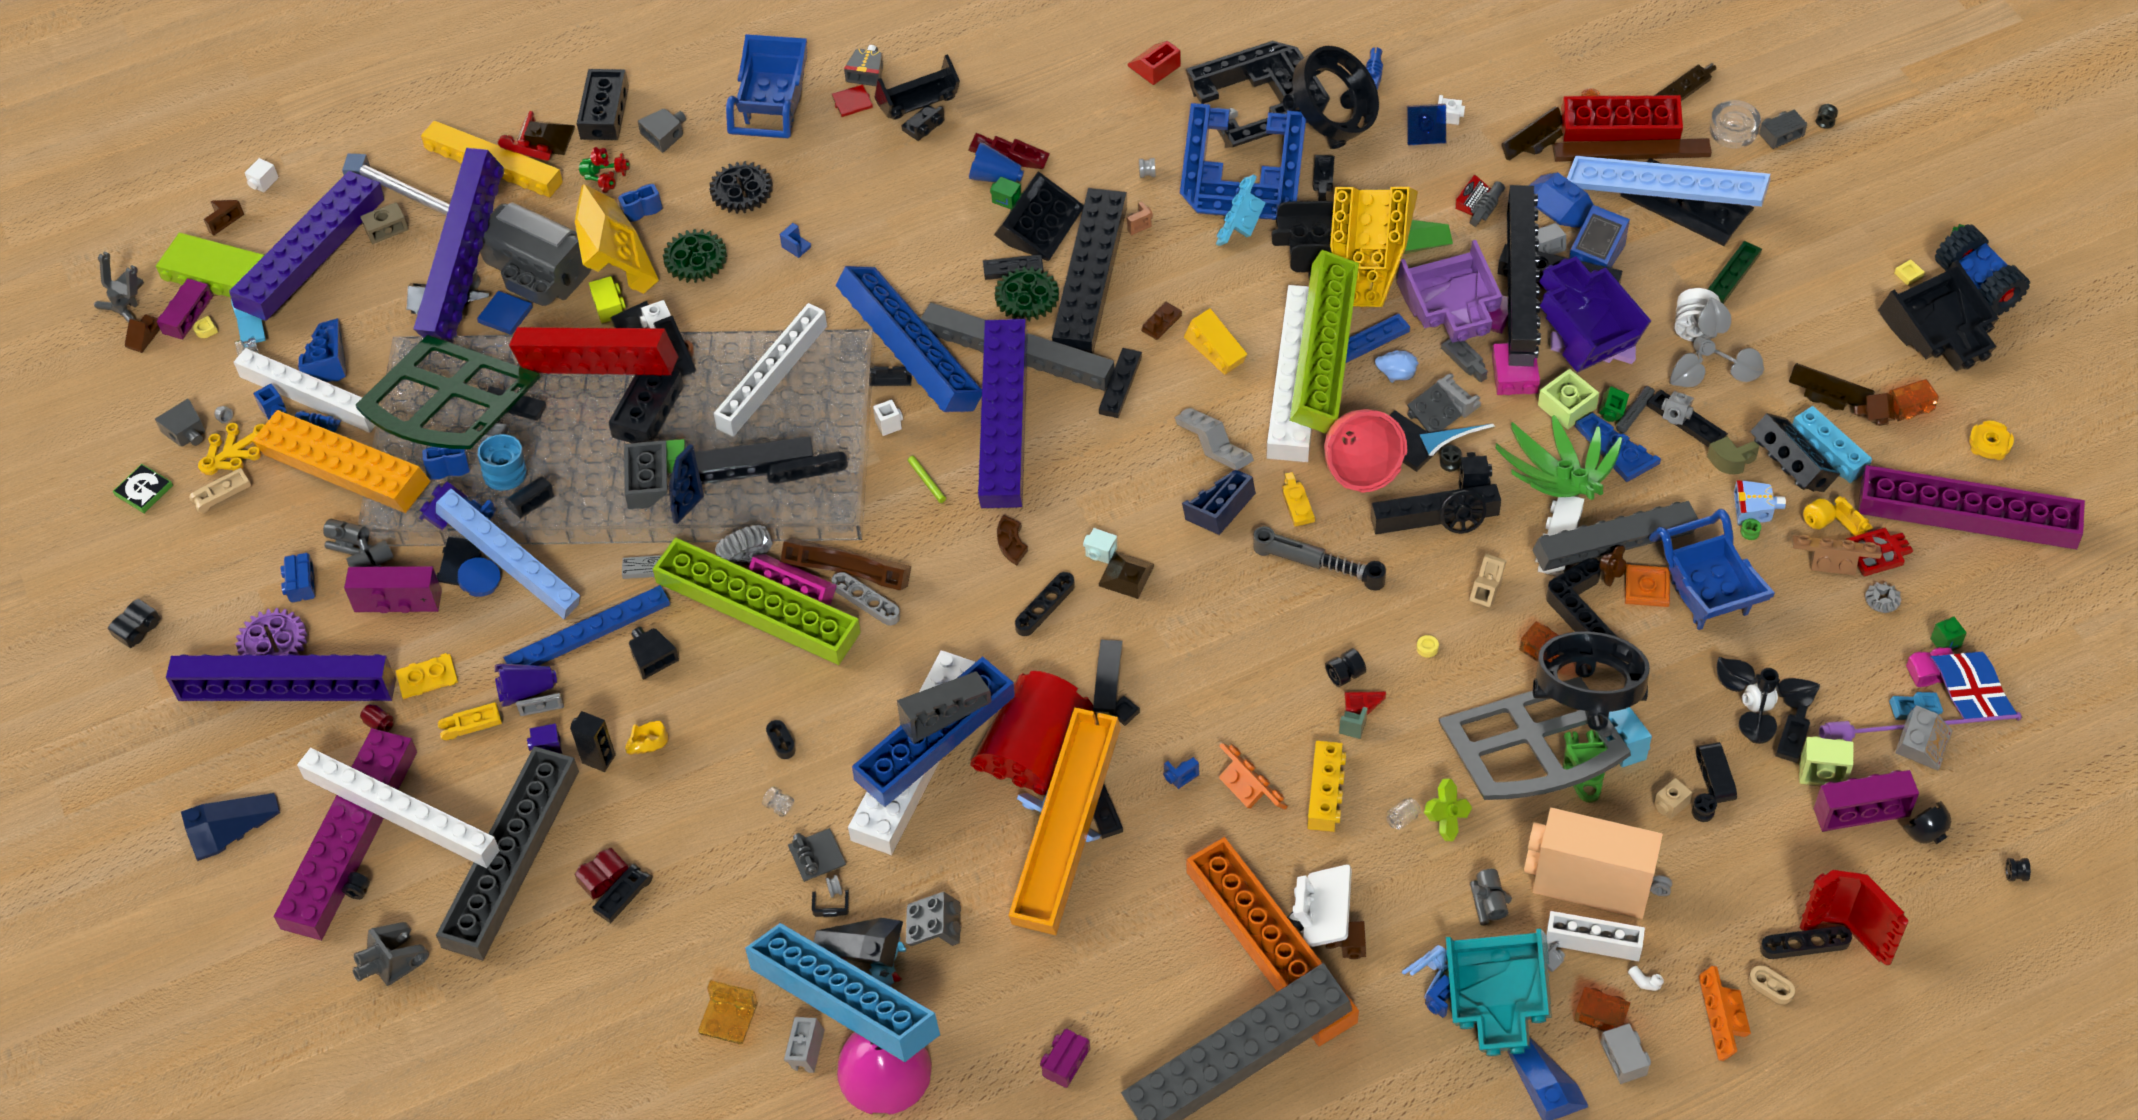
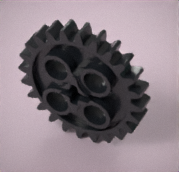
(729, 194)

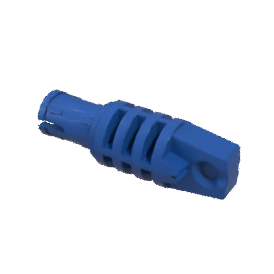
(1375, 65)

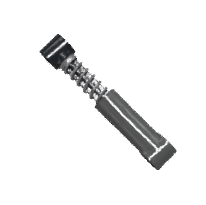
(1267, 542)

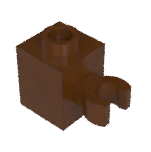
(1878, 408)
(1355, 944)

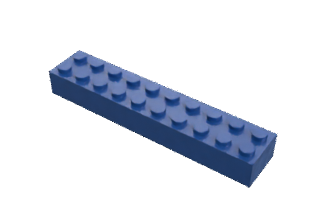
(909, 339)

